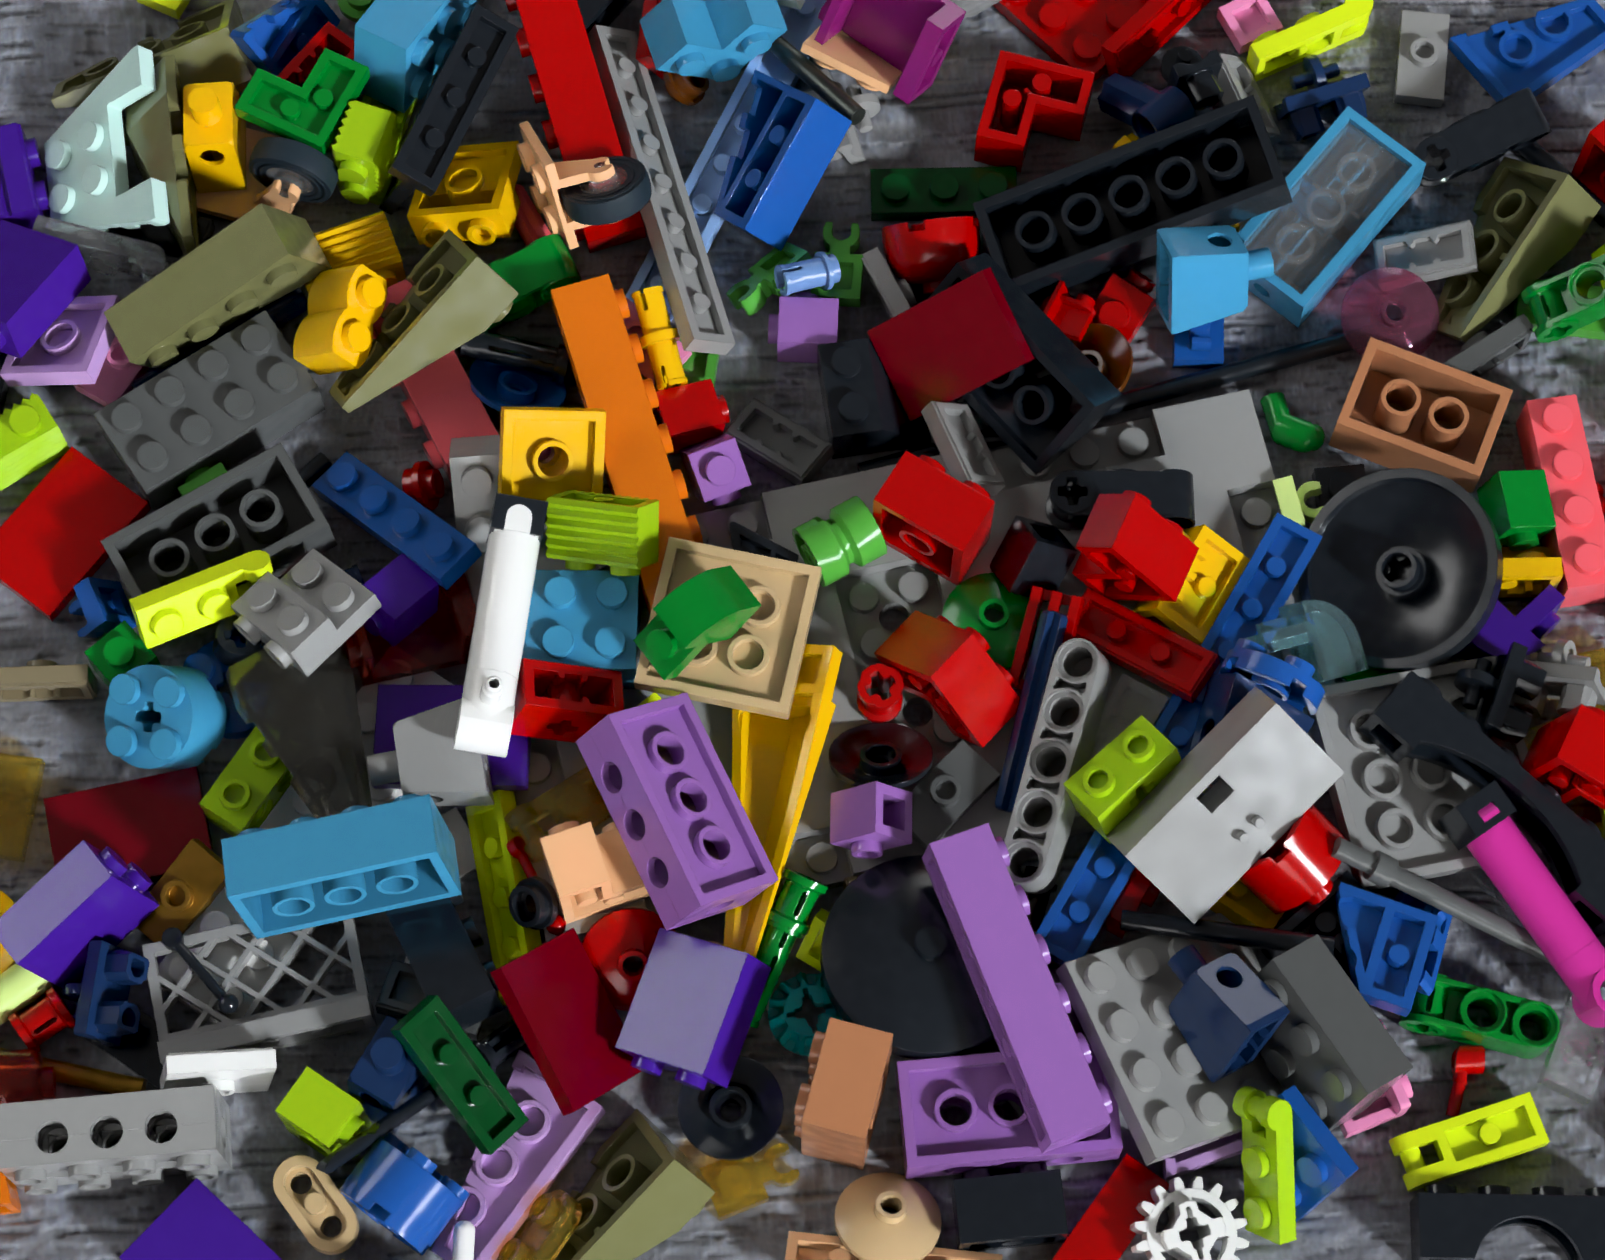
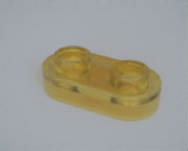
(546, 1230)

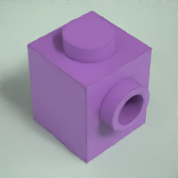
(803, 325)
(716, 469)
(871, 819)

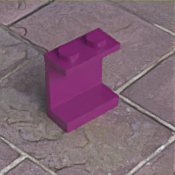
(902, 32)

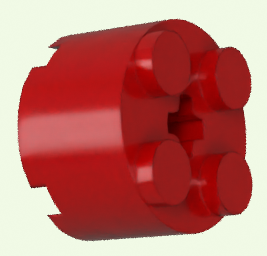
(1296, 865)

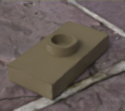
(47, 681)

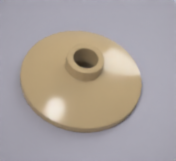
(878, 1235)

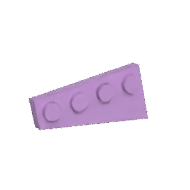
(522, 1168)

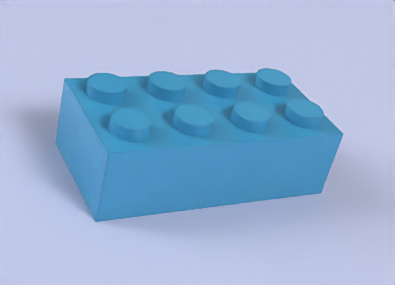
(341, 866)

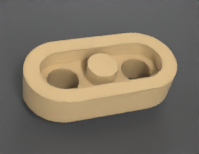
(316, 1206)

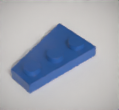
(1533, 50)

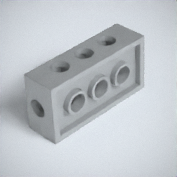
(90, 1125)

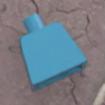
(1205, 274)

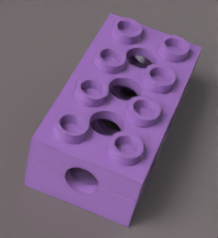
(676, 810)
(985, 1140)

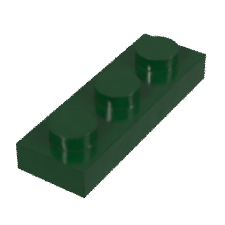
(934, 192)
(459, 1074)

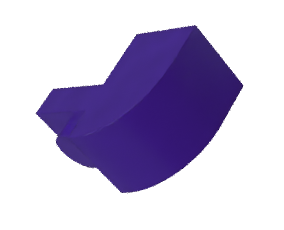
(1525, 628)

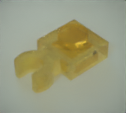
(742, 1182)

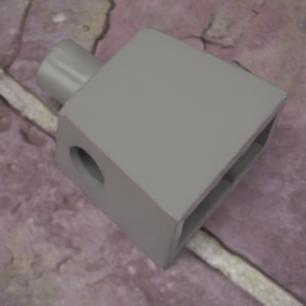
(430, 765)

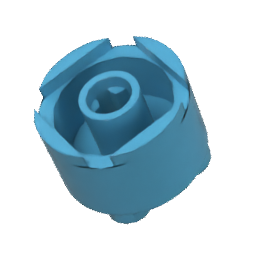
(163, 717)

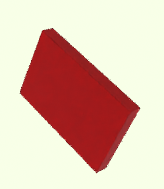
(59, 531)

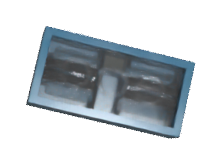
(1340, 204)

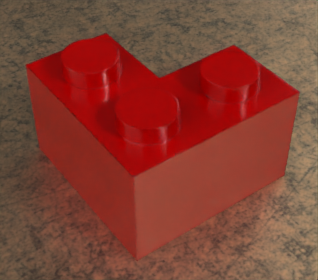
(1029, 97)
(1132, 550)
(953, 674)
(1571, 755)

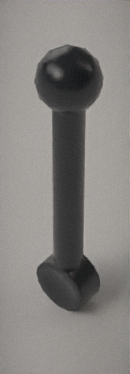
(174, 940)

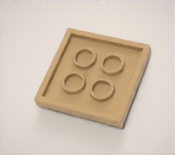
(764, 657)

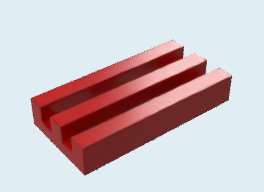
(1030, 621)

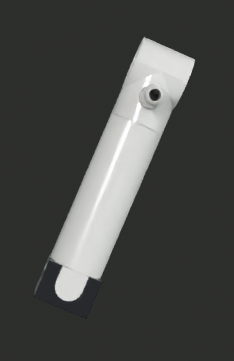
(500, 625)

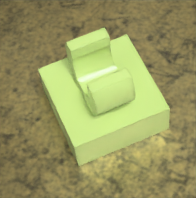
(1293, 502)

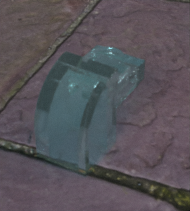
(1317, 635)

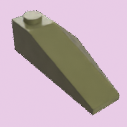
(200, 48)
(156, 140)
(1521, 230)
(448, 305)
(635, 1195)

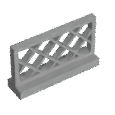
(272, 1028)

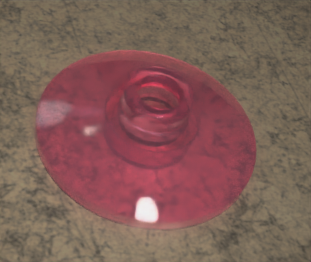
(1366, 316)

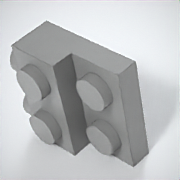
(304, 612)

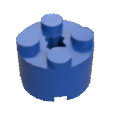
(404, 1192)

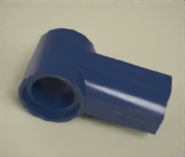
(1144, 106)

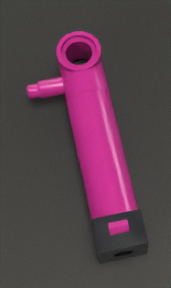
(1533, 895)

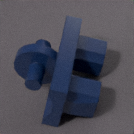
(1303, 107)
(104, 993)

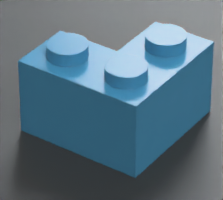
(711, 35)

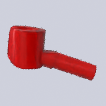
(1464, 1061)

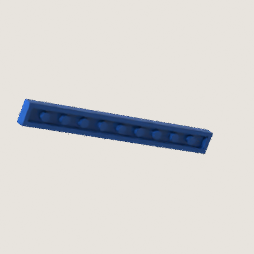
(1102, 868)

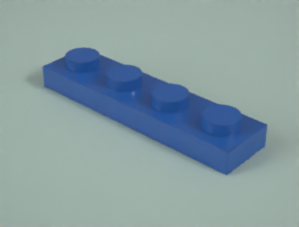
(397, 520)

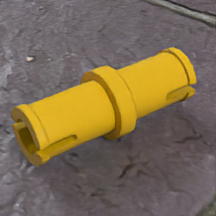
(659, 337)

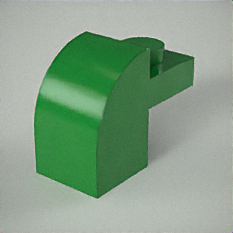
(694, 615)

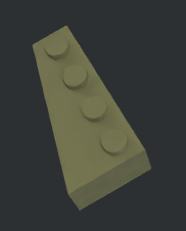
(217, 285)

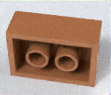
(1420, 415)
(842, 1092)

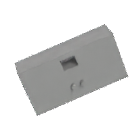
(1225, 804)

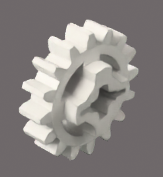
(1184, 1215)

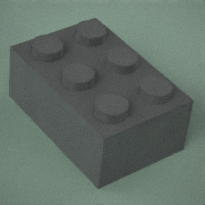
(1330, 1038)

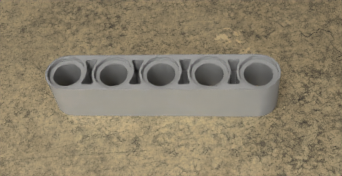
(1048, 743)

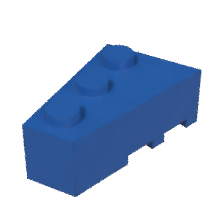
(779, 160)

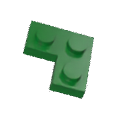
(306, 112)

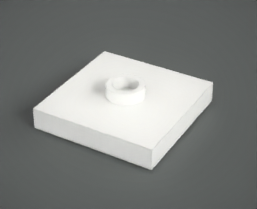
(226, 1069)

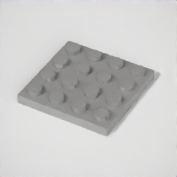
(1392, 803)
(1148, 1064)

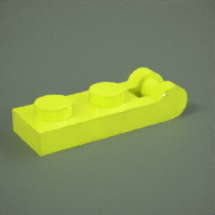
(1309, 36)
(196, 598)
(1471, 1141)

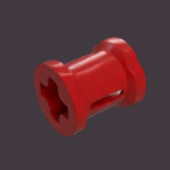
(872, 706)
(42, 1020)

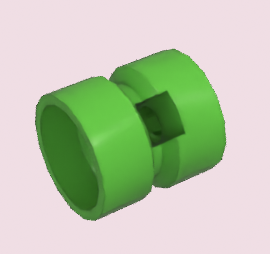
(843, 539)

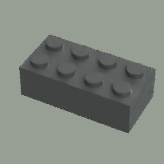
(210, 409)
(241, 511)

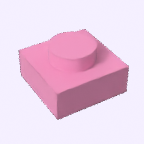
(1246, 21)

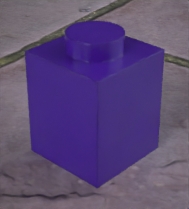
(406, 599)

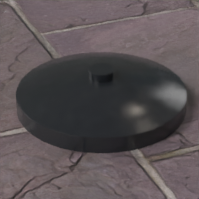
(1407, 565)
(897, 964)

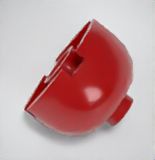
(930, 248)

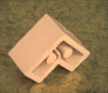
(590, 869)

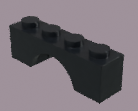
(1454, 1223)

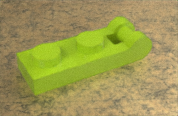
(1267, 1164)

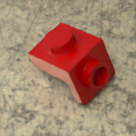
(1125, 302)

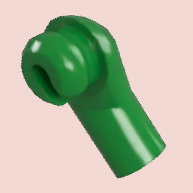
(1290, 430)

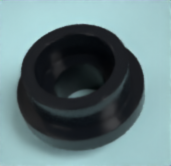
(533, 903)

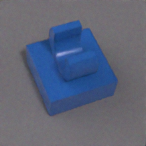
(1199, 346)
(103, 606)

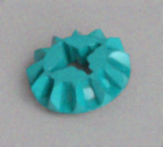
(787, 1000)

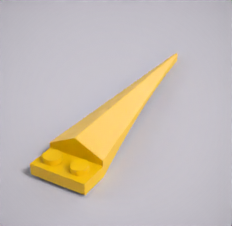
(773, 776)

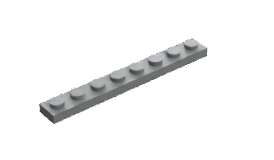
(668, 213)

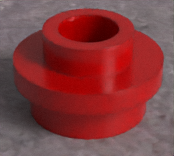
(423, 484)

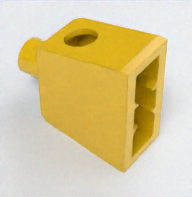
(213, 125)

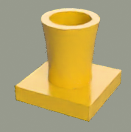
(575, 454)

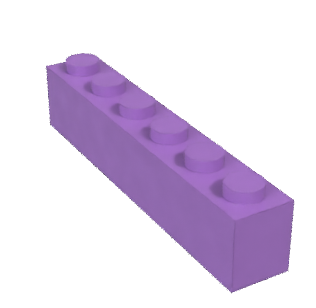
(1017, 988)

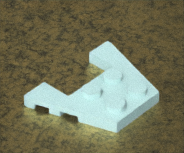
(89, 156)

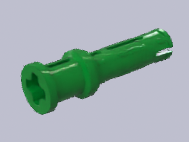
(786, 923)

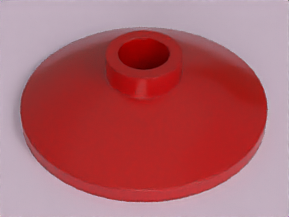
(614, 939)

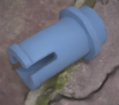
(819, 271)

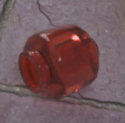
(25, 1076)

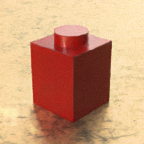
(691, 413)

